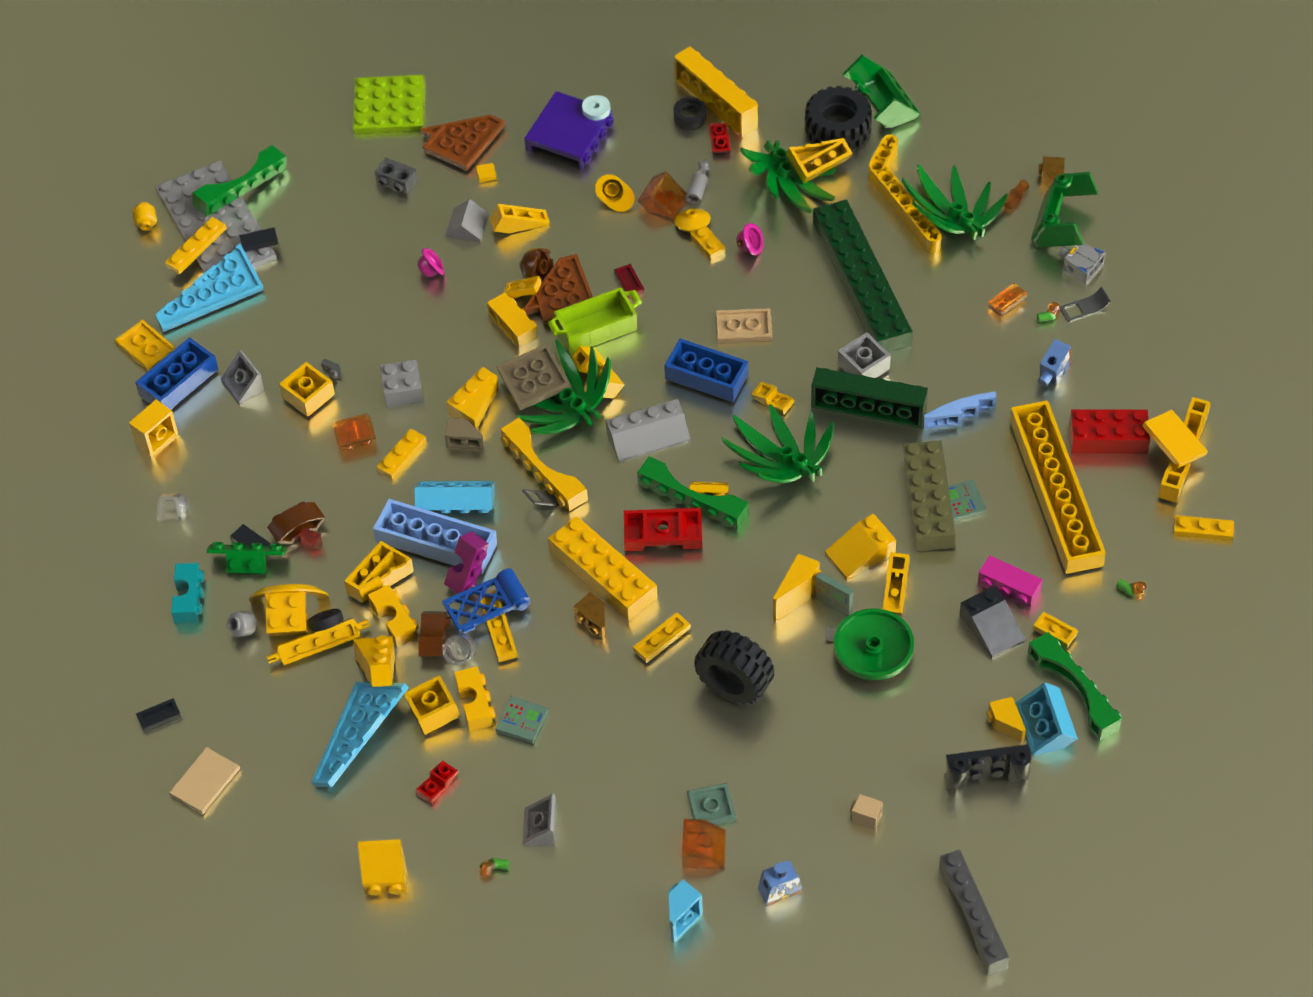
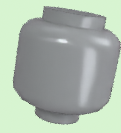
(242, 623)

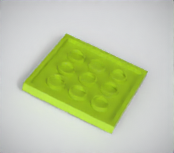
(389, 104)

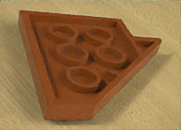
(461, 140)
(560, 289)

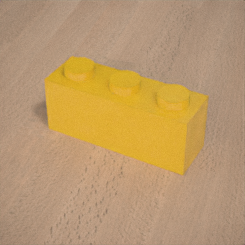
(512, 319)

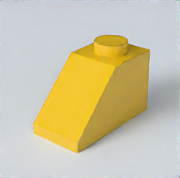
(1006, 718)

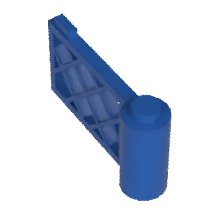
(510, 593)

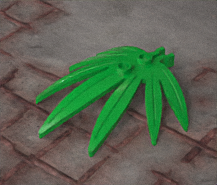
(782, 170)
(954, 216)
(574, 405)
(787, 462)

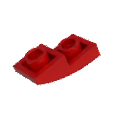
(719, 138)
(437, 783)

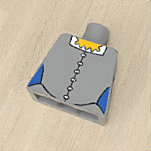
(1082, 261)

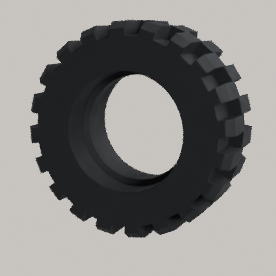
(838, 102)
(734, 667)

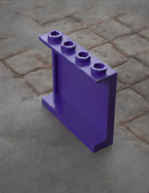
(566, 130)

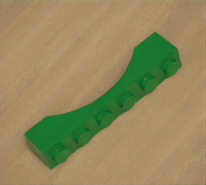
(212, 197)
(725, 509)
(1049, 655)

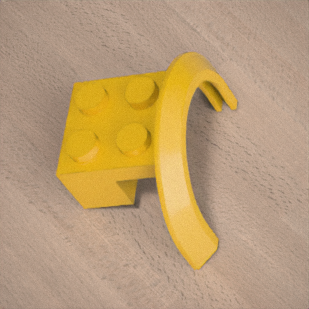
(286, 608)

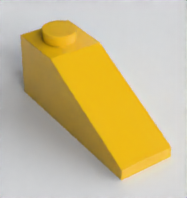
(515, 218)
(896, 582)

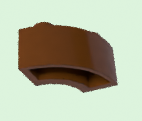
(289, 524)
(433, 633)

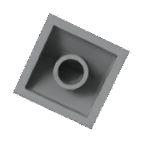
(467, 222)
(243, 378)
(540, 822)

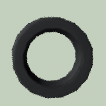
(689, 123)

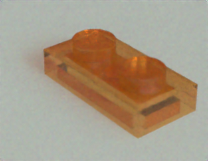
(1007, 300)

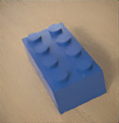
(706, 370)
(177, 374)

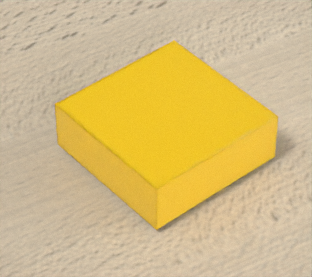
(486, 172)

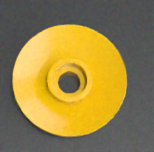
(692, 219)

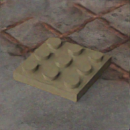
(533, 376)

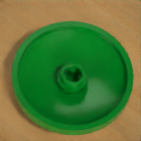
(873, 644)

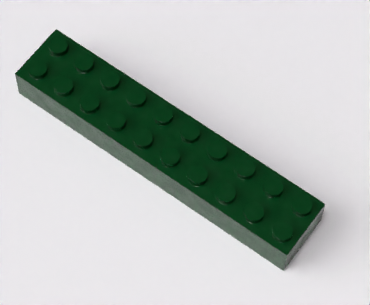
(862, 276)

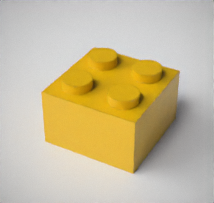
(306, 389)
(153, 427)
(432, 704)

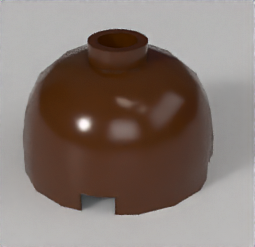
(536, 263)

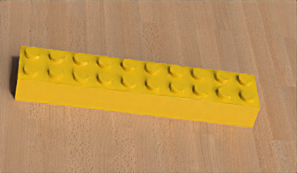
(1057, 487)

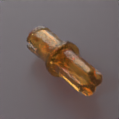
(1016, 194)

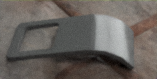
(1088, 305)
(544, 496)

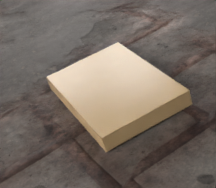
(743, 325)
(204, 780)

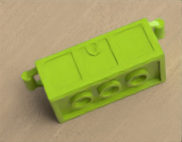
(596, 319)

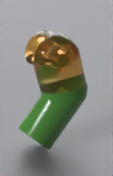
(1050, 314)
(1133, 588)
(493, 863)

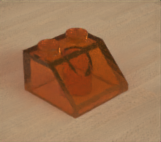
(663, 197)
(353, 431)
(703, 844)

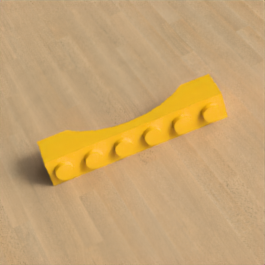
(1175, 477)
(566, 488)

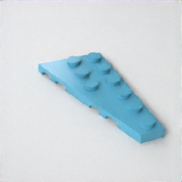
(359, 720)

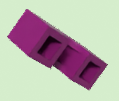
(472, 552)

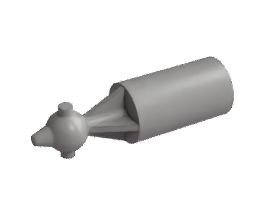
(698, 184)

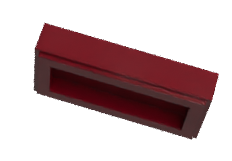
(628, 279)

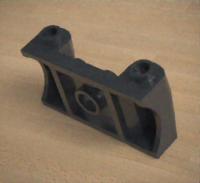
(996, 762)

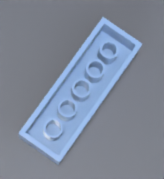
(427, 532)

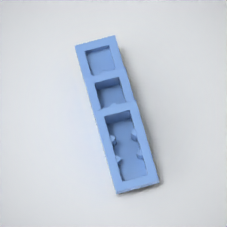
(953, 412)

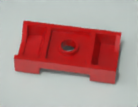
(642, 528)

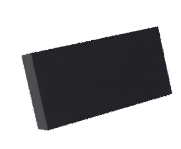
(259, 239)
(247, 536)
(158, 715)

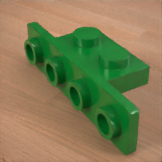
(246, 558)

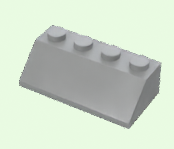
(647, 430)

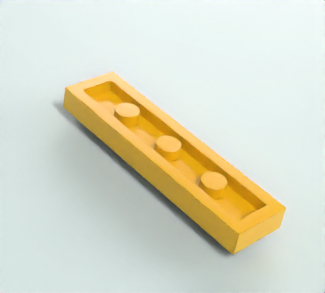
(195, 245)
(500, 632)

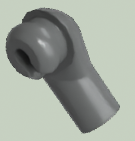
(334, 369)

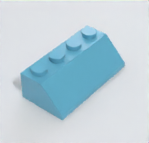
(455, 496)

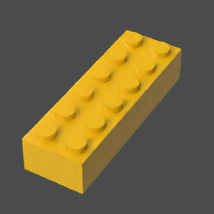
(716, 92)
(602, 568)

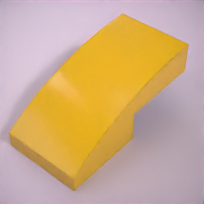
(768, 394)

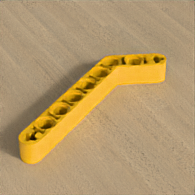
(898, 196)

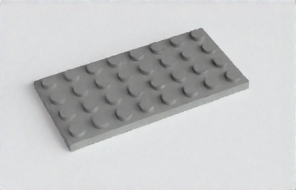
(177, 198)

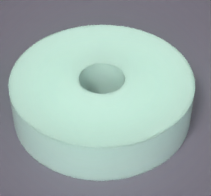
(596, 107)

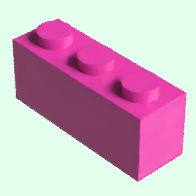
(1010, 581)

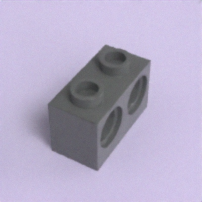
(396, 176)

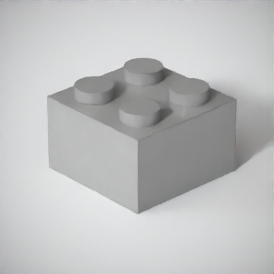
(864, 357)
(401, 383)

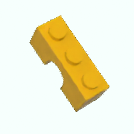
(581, 360)
(387, 603)
(470, 684)

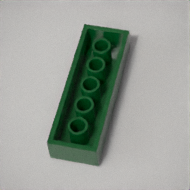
(869, 397)

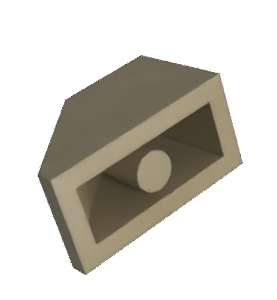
(463, 434)

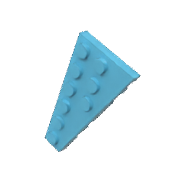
(217, 287)

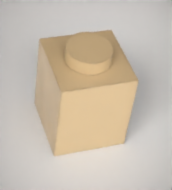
(866, 811)

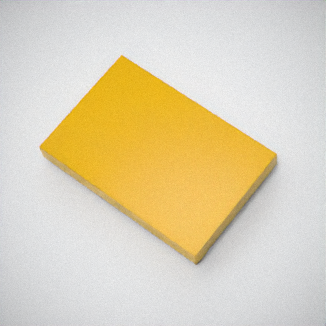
(144, 345)
(1174, 438)

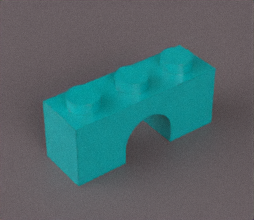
(187, 607)

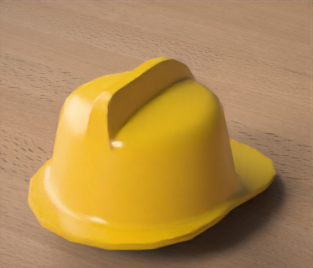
(614, 193)

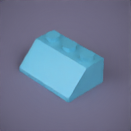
(1046, 719)

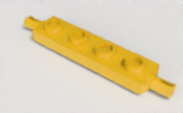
(317, 641)

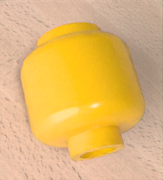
(144, 216)

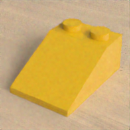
(861, 547)
(796, 586)
(382, 866)

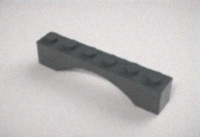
(987, 940)

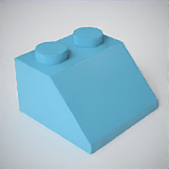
(684, 908)

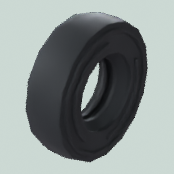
(325, 620)

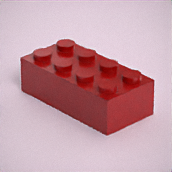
(1108, 431)

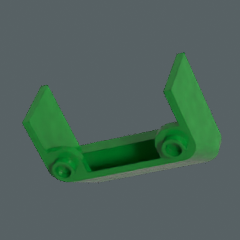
(883, 90)
(1047, 229)

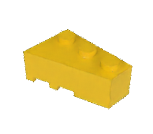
(818, 158)
(474, 397)
(379, 568)
(376, 659)

